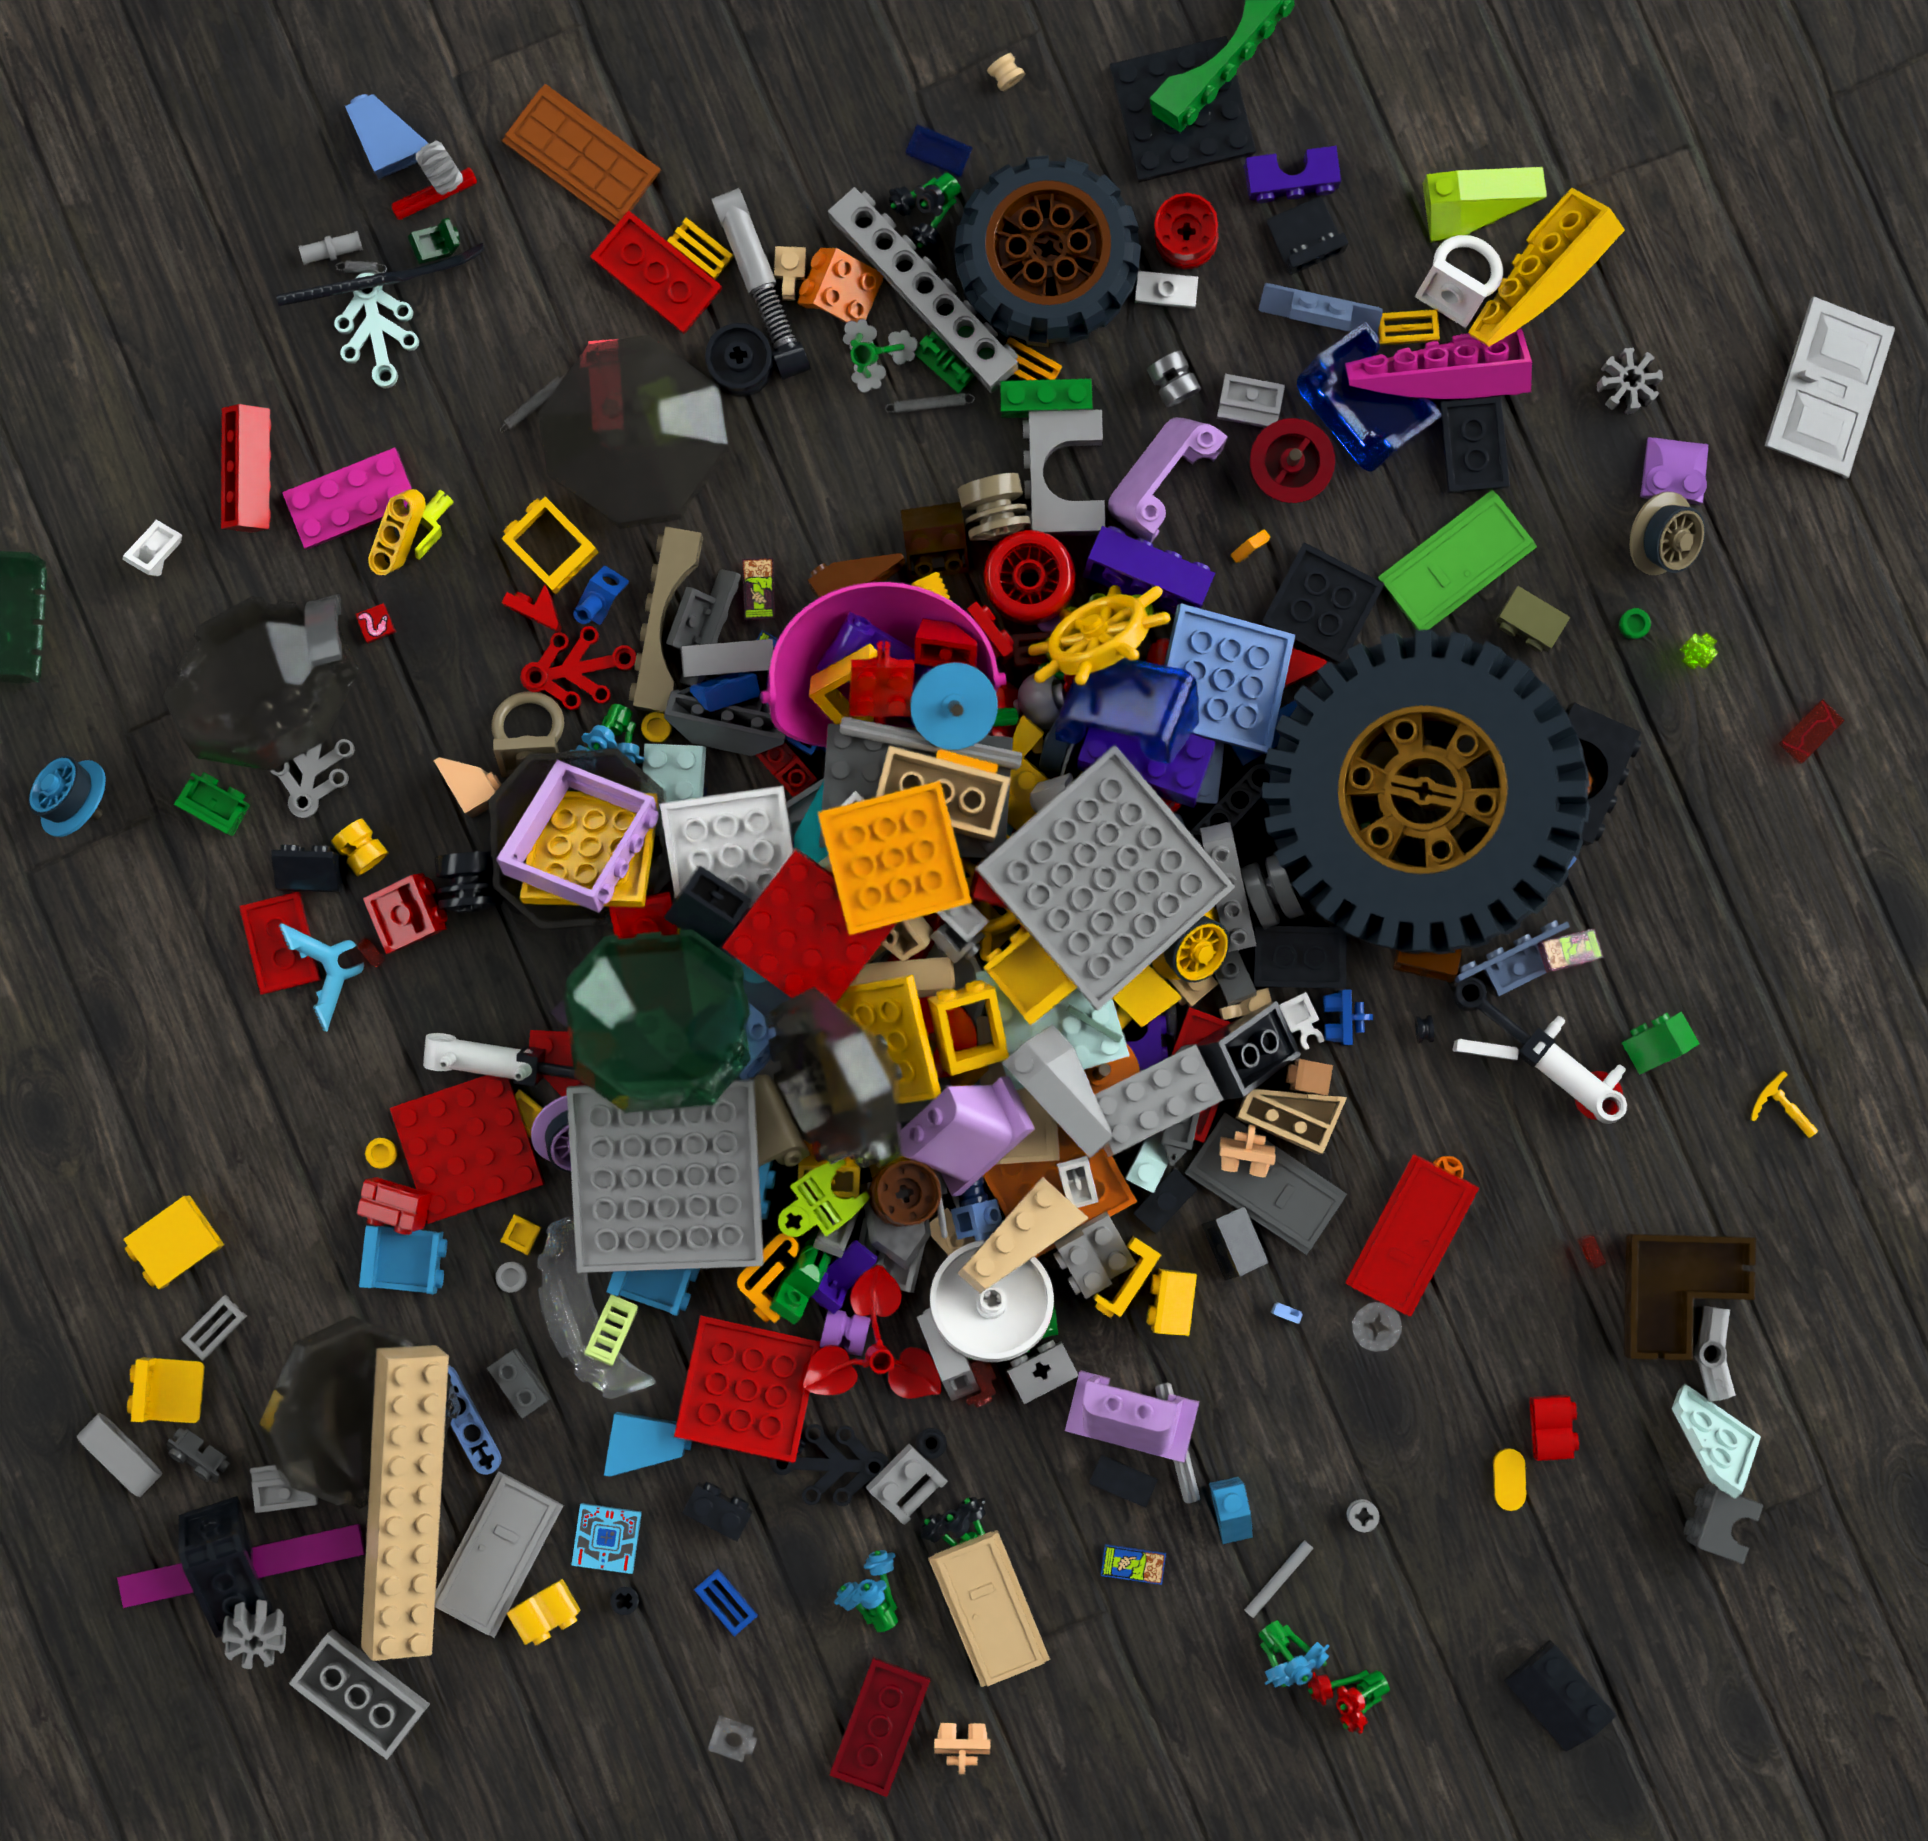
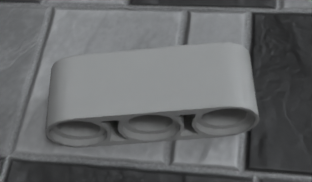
(119, 1455)

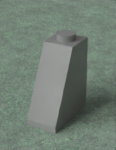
(951, 1365)

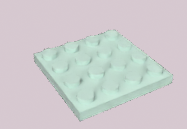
(1089, 1043)

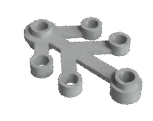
(310, 768)

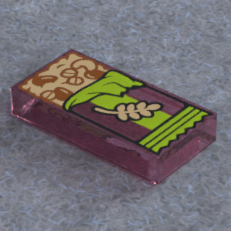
(758, 589)
(1570, 950)

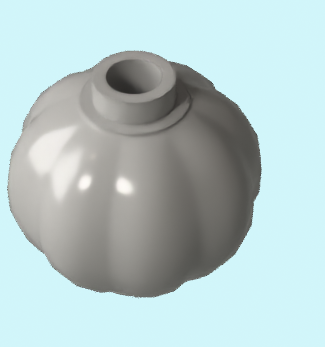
(1040, 700)

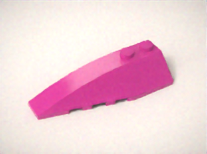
(1449, 369)

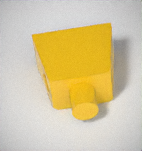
(1144, 998)

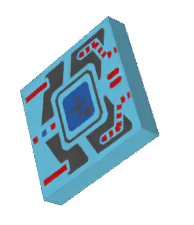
(606, 1538)

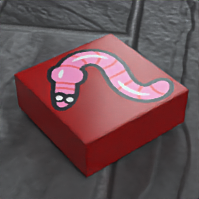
(375, 623)

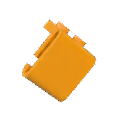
(757, 1293)

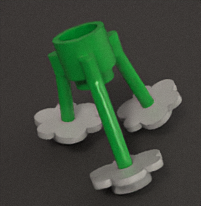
(865, 353)

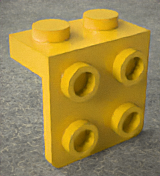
(166, 1390)

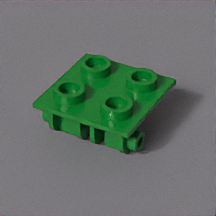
(944, 362)

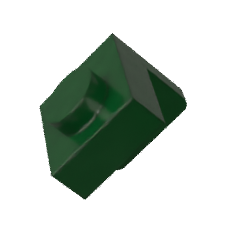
(435, 241)

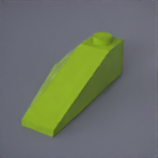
(1476, 198)

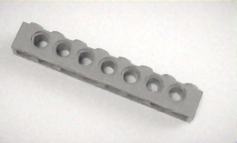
(860, 205)

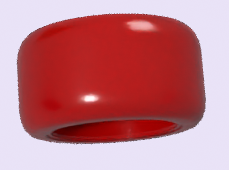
(1029, 553)

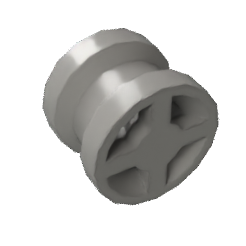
(1361, 1510)

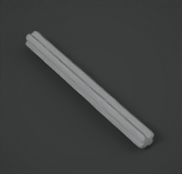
(915, 740)

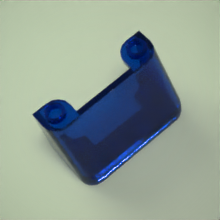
(1364, 421)
(1136, 701)

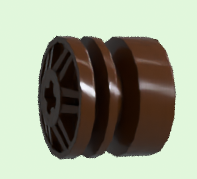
(922, 1197)

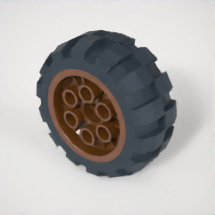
(1019, 304)

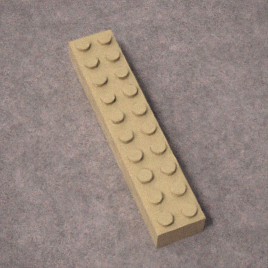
(404, 1502)

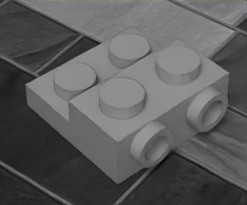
(1093, 1255)

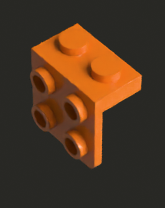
(840, 285)

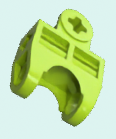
(838, 1208)

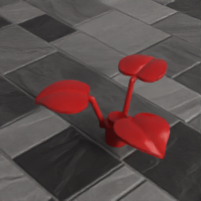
(909, 1377)

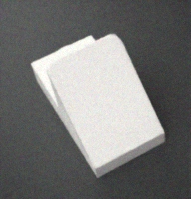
(153, 548)

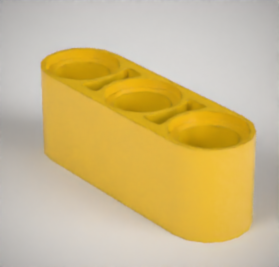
(407, 524)

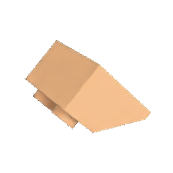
(469, 785)

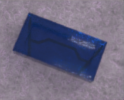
(939, 150)

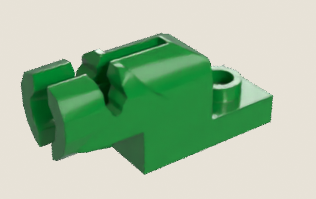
(800, 1280)

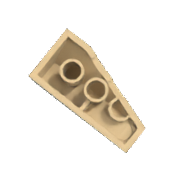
(929, 974)

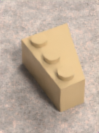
(1294, 1117)

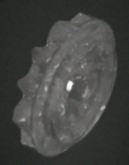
(1384, 1339)

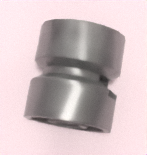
(1178, 388)

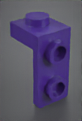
(842, 1275)

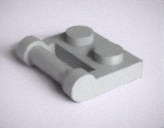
(900, 1477)

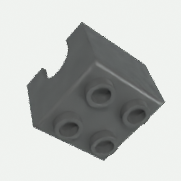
(1714, 1521)

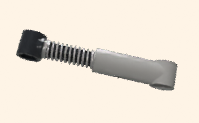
(759, 281)

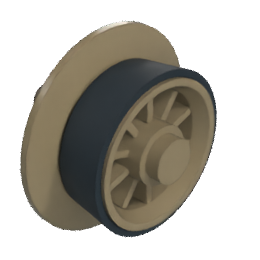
(1666, 535)

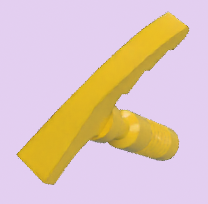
(1790, 1108)

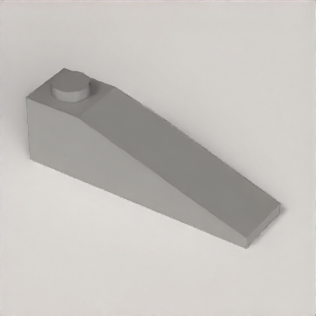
(1056, 1079)

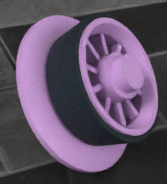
(551, 1134)

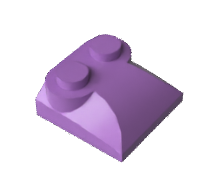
(1675, 468)

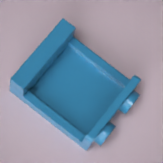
(402, 1260)
(655, 1288)

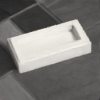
(1485, 1049)

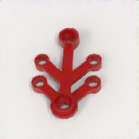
(573, 669)

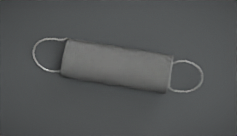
(361, 267)

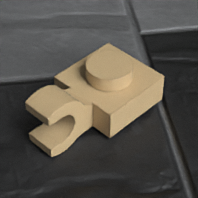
(789, 266)
(1247, 1006)

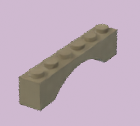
(678, 559)

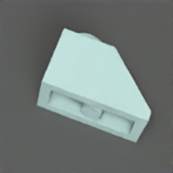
(1149, 1163)

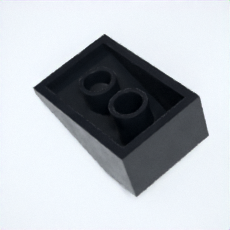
(1249, 1051)

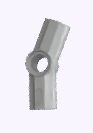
(1716, 1372)

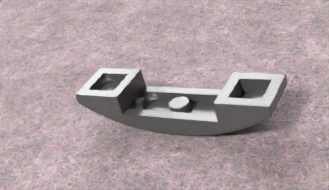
(322, 630)

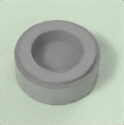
(511, 1277)

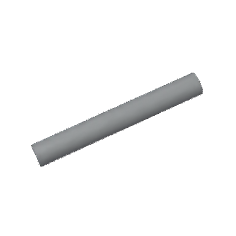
(1278, 1579)

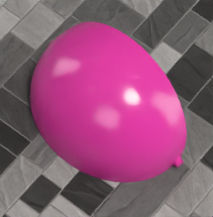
(888, 606)

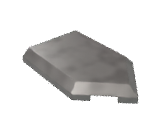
(897, 1243)

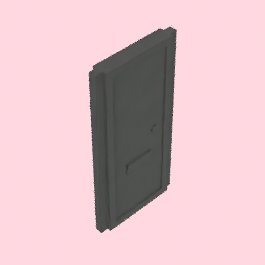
(1287, 1201)

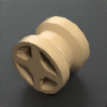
(1006, 72)

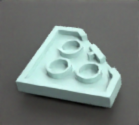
(1718, 1439)

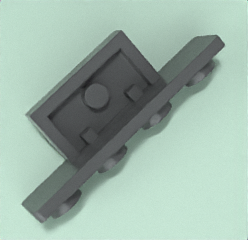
(702, 616)

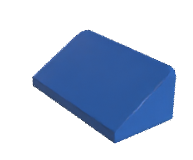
(726, 690)

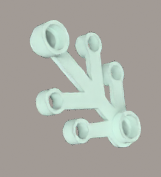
(374, 325)

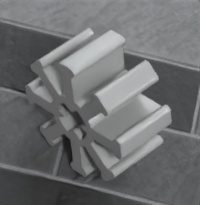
(1635, 373)
(254, 1634)

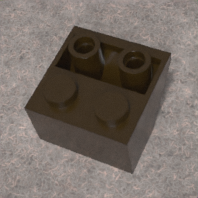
(935, 540)

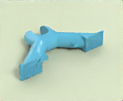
(328, 957)

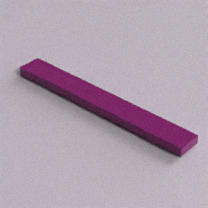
(267, 1561)

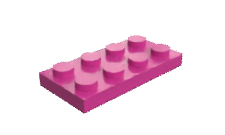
(346, 498)

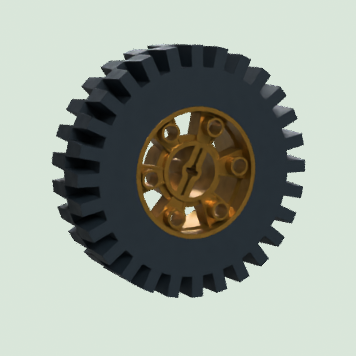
(1533, 815)

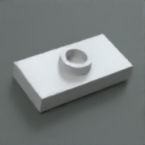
(1166, 289)

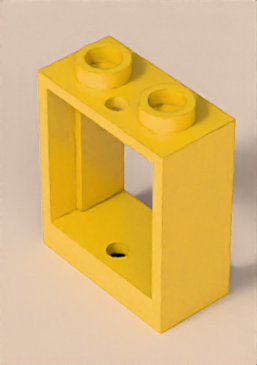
(571, 566)
(825, 683)
(976, 1056)

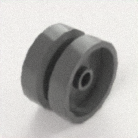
(1269, 892)

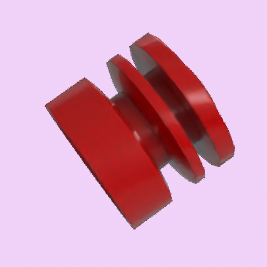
(1182, 214)

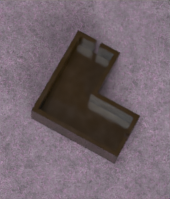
(1664, 1278)

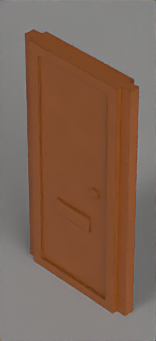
(581, 155)

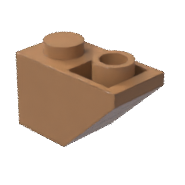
(1309, 1077)

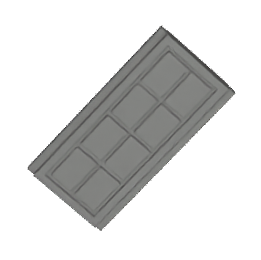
(496, 1554)

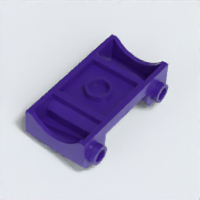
(859, 632)

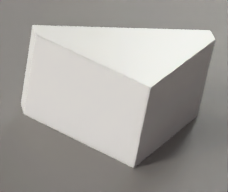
(1078, 1181)

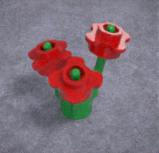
(1351, 1701)

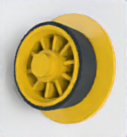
(1196, 952)

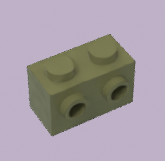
(1532, 620)

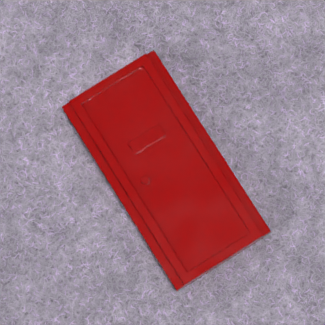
(1412, 1235)

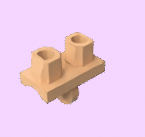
(1247, 1147)
(975, 1744)

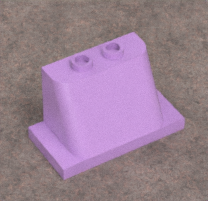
(967, 1131)
(1131, 1418)

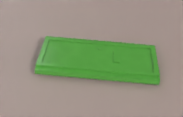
(1457, 562)

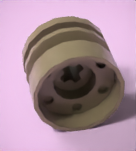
(992, 500)

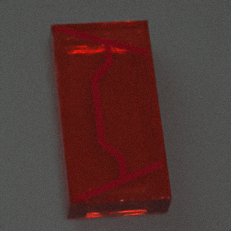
(1811, 731)

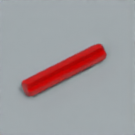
(429, 196)

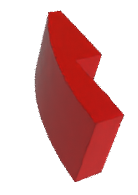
(787, 769)

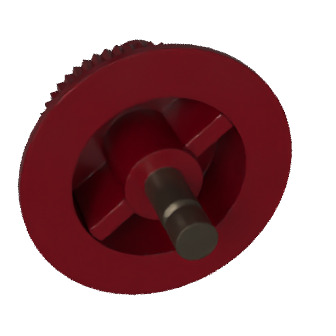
(1292, 460)

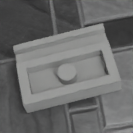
(1250, 401)
(274, 1494)

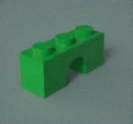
(1026, 396)

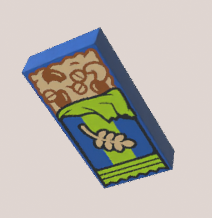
(1133, 1564)

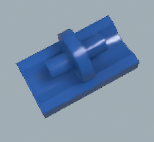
(1342, 1003)

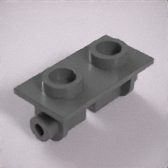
(205, 1463)

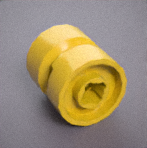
(359, 847)

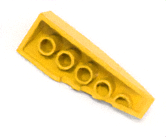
(1554, 260)

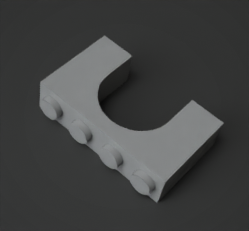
(1047, 434)

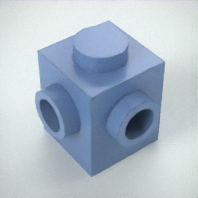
(977, 1219)

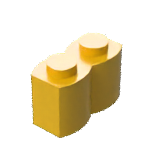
(543, 1612)

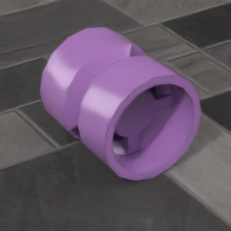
(846, 1331)

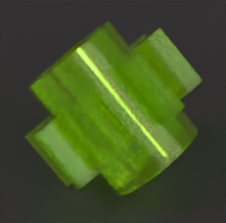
(1699, 650)

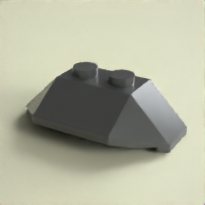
(738, 728)

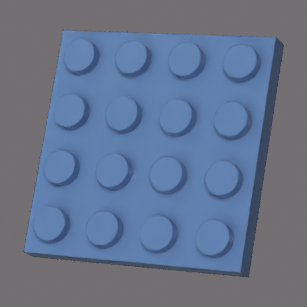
(1237, 674)

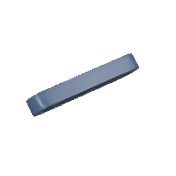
(469, 1417)

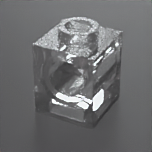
(718, 1741)

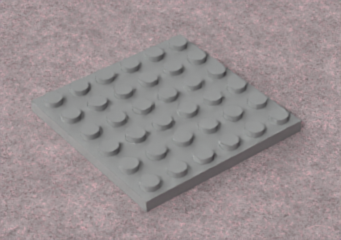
(1105, 877)
(665, 1184)

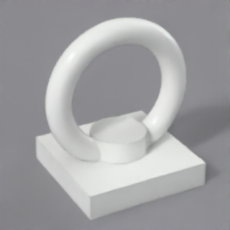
(1453, 290)

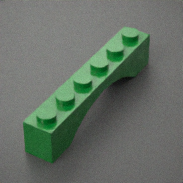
(1185, 94)

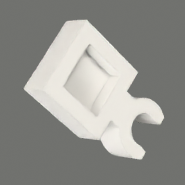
(1299, 1016)

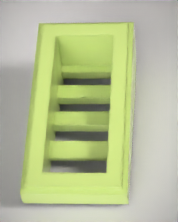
(623, 1307)

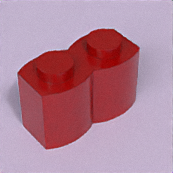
(1552, 1427)

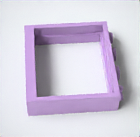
(539, 813)

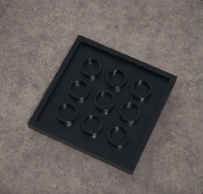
(1158, 149)

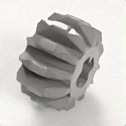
(439, 167)

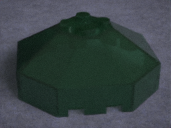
(657, 1021)

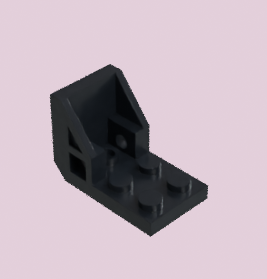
(219, 1561)

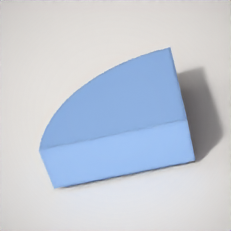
(1287, 1312)

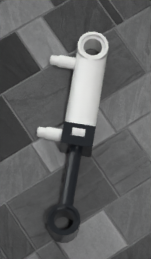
(1549, 1058)
(524, 1065)

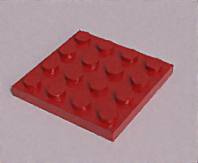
(800, 933)
(467, 1146)
(745, 1390)

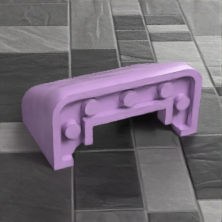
(1133, 498)

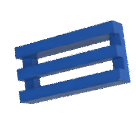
(743, 1622)

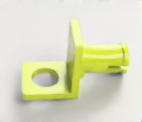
(431, 514)

